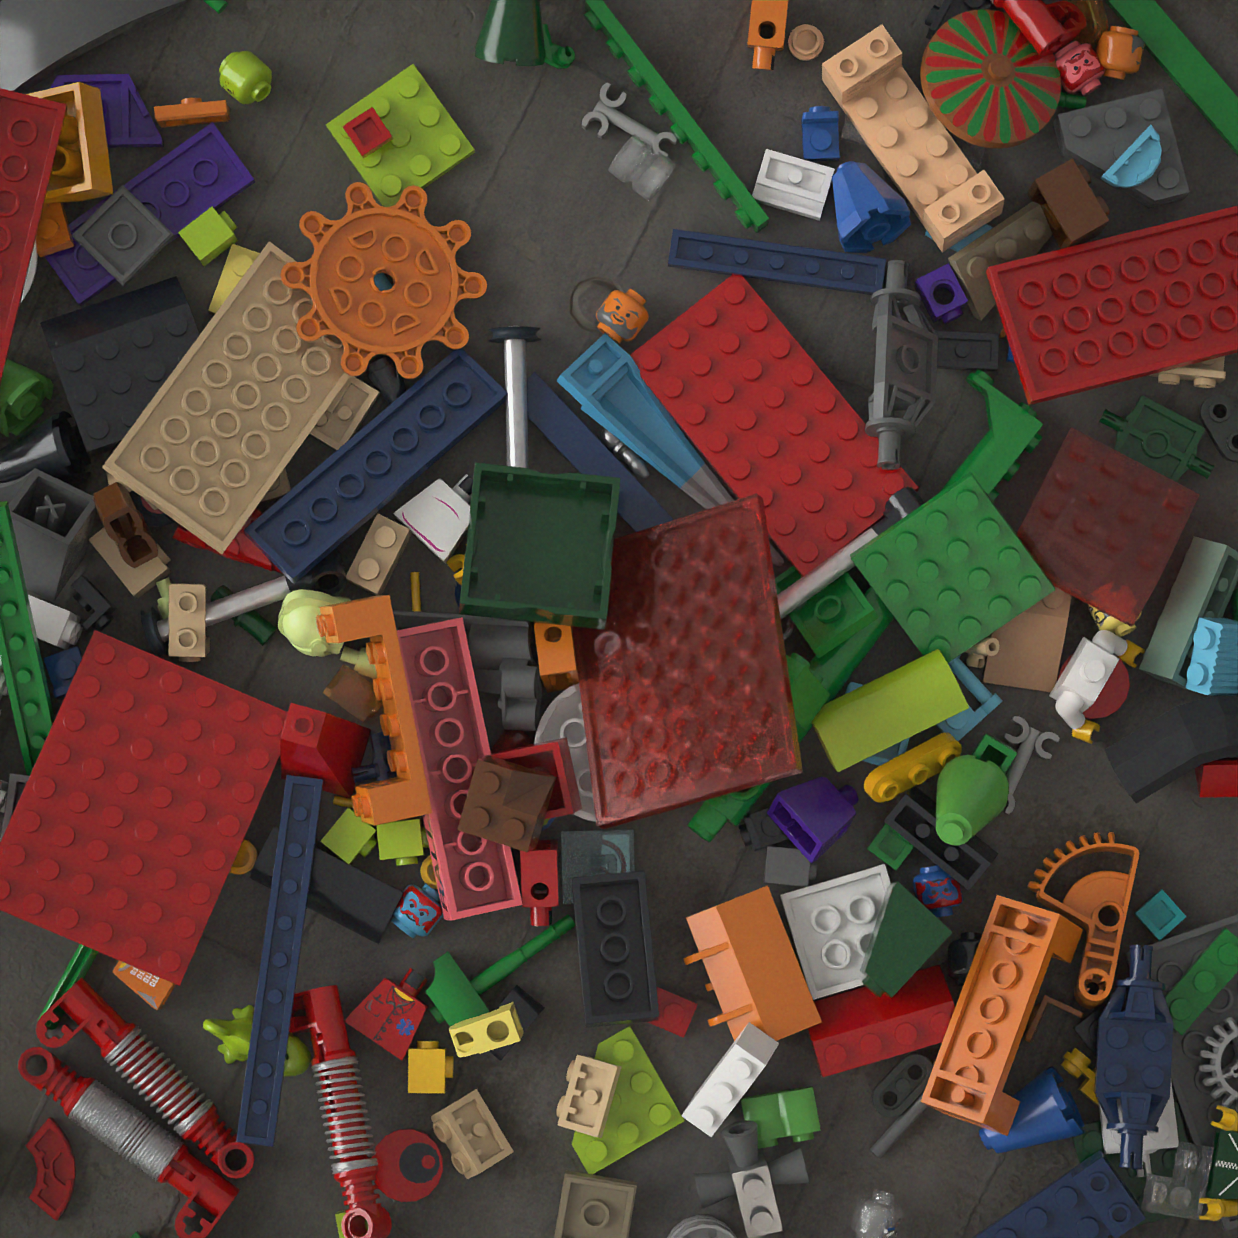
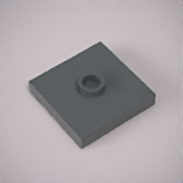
(123, 236)

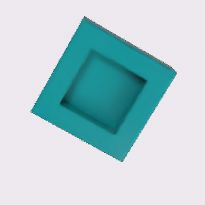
(1159, 915)

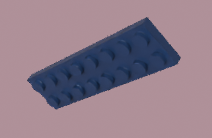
(376, 465)

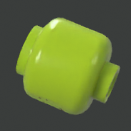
(245, 77)

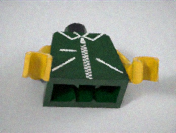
(1223, 1172)

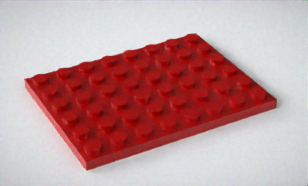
(137, 807)

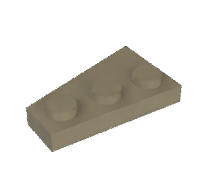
(1010, 240)

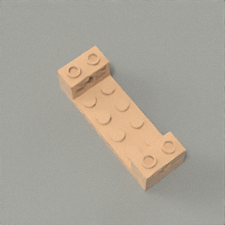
(910, 139)

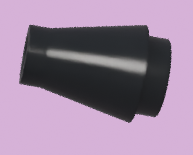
(386, 379)

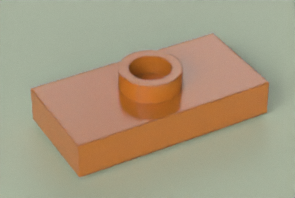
(192, 112)

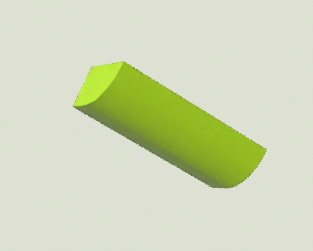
(888, 710)

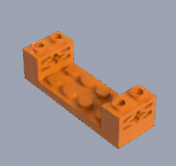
(408, 792)
(995, 1012)

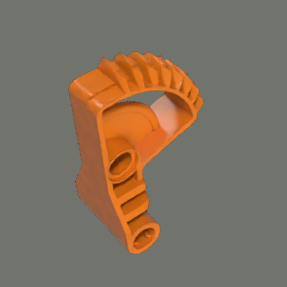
(1083, 903)

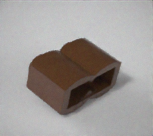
(125, 525)

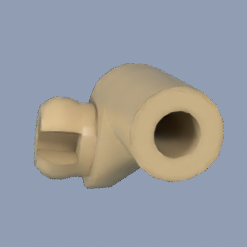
(978, 652)

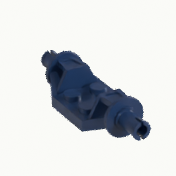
(1134, 1057)

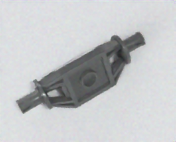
(902, 365)

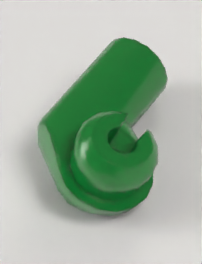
(557, 55)

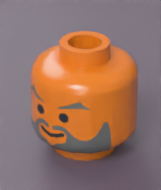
(1120, 52)
(622, 315)

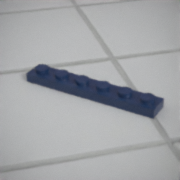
(776, 262)

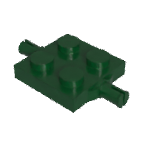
(1158, 439)

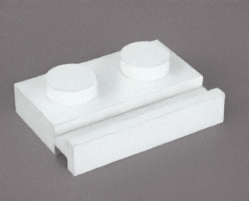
(792, 184)

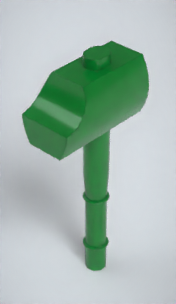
(460, 999)

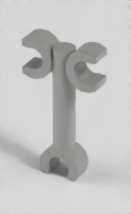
(607, 111)
(1030, 741)

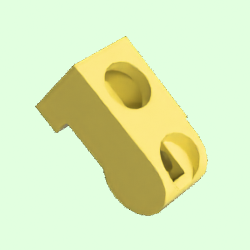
(487, 1031)

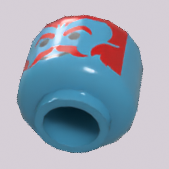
(418, 910)

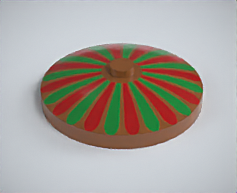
(988, 80)

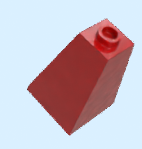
(322, 748)

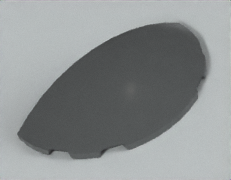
(50, 33)

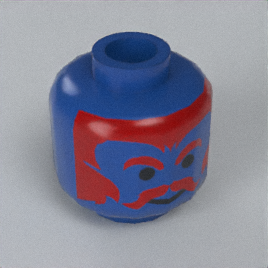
(937, 890)

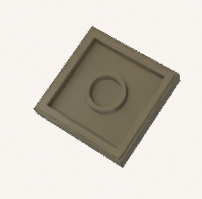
(595, 1206)

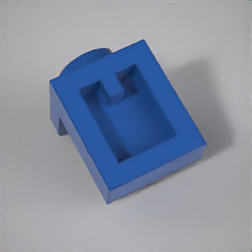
(820, 134)
(62, 669)

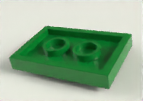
(830, 614)

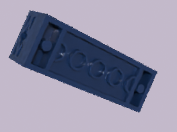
(1079, 1204)

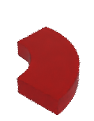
(54, 1169)

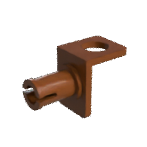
(1039, 1011)

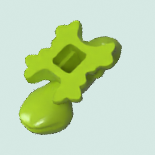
(237, 1036)

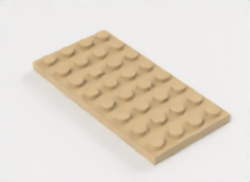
(232, 408)

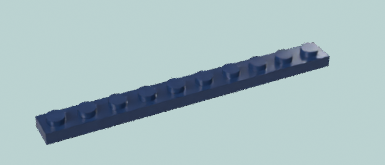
(280, 961)

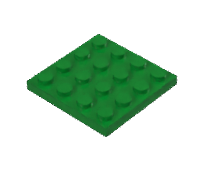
(952, 570)

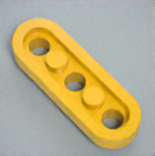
(911, 767)

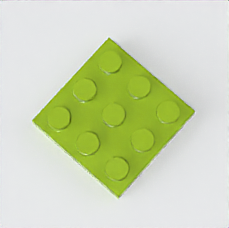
(423, 135)

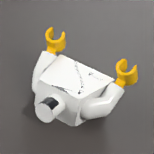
(1086, 677)

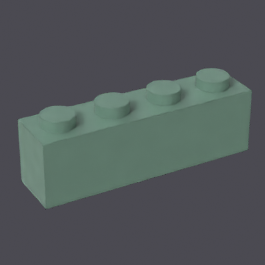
(1199, 591)

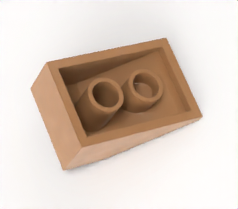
(1031, 646)

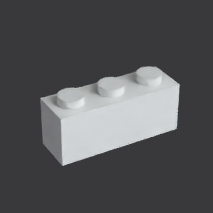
(730, 1079)

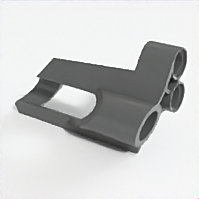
(502, 662)

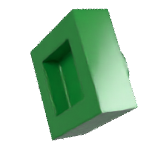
(890, 847)

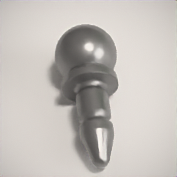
(623, 452)

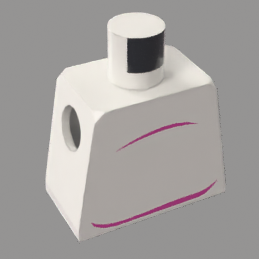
(439, 516)

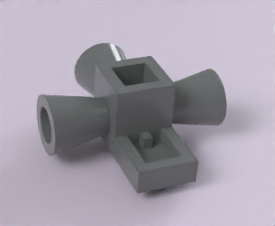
(751, 1179)

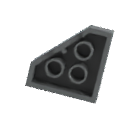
(1106, 130)

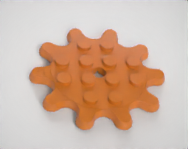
(391, 242)

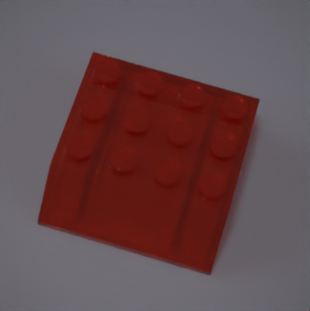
(1104, 525)

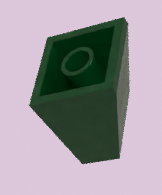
(900, 941)

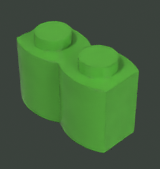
(783, 1115)

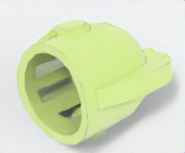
(299, 623)

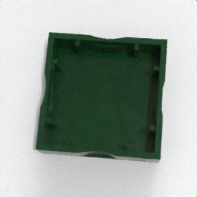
(539, 546)

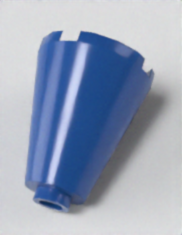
(1042, 1117)

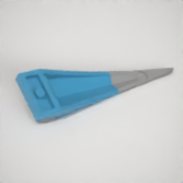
(621, 402)

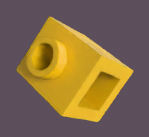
(429, 1068)

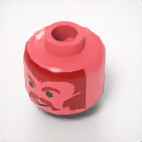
(1079, 68)

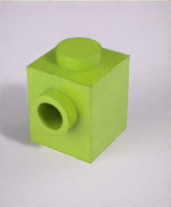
(209, 235)
(350, 837)
(402, 841)

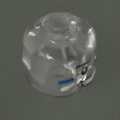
(876, 1215)

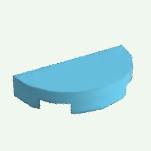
(1137, 162)

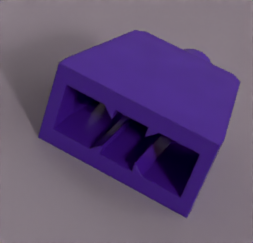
(814, 815)

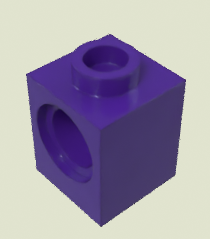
(941, 278)

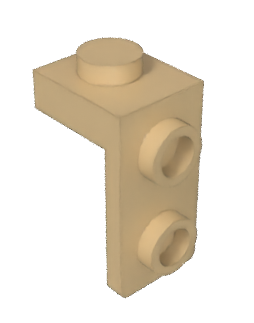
(188, 622)

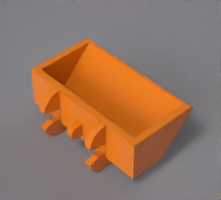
(752, 966)

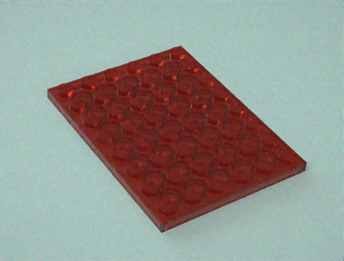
(691, 669)

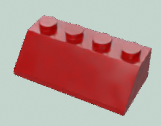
(868, 1028)

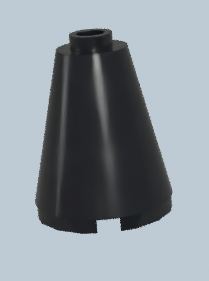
(49, 447)

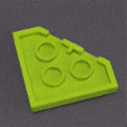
(638, 1108)

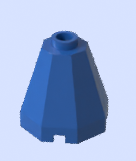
(866, 208)

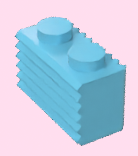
(1214, 658)

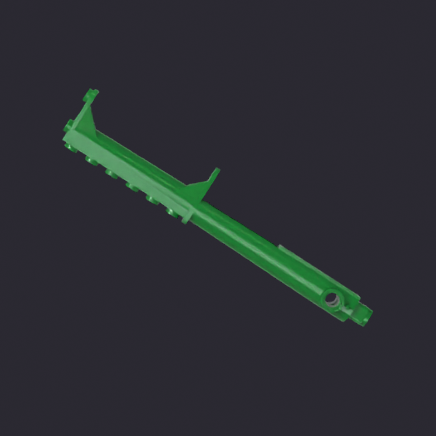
(994, 458)

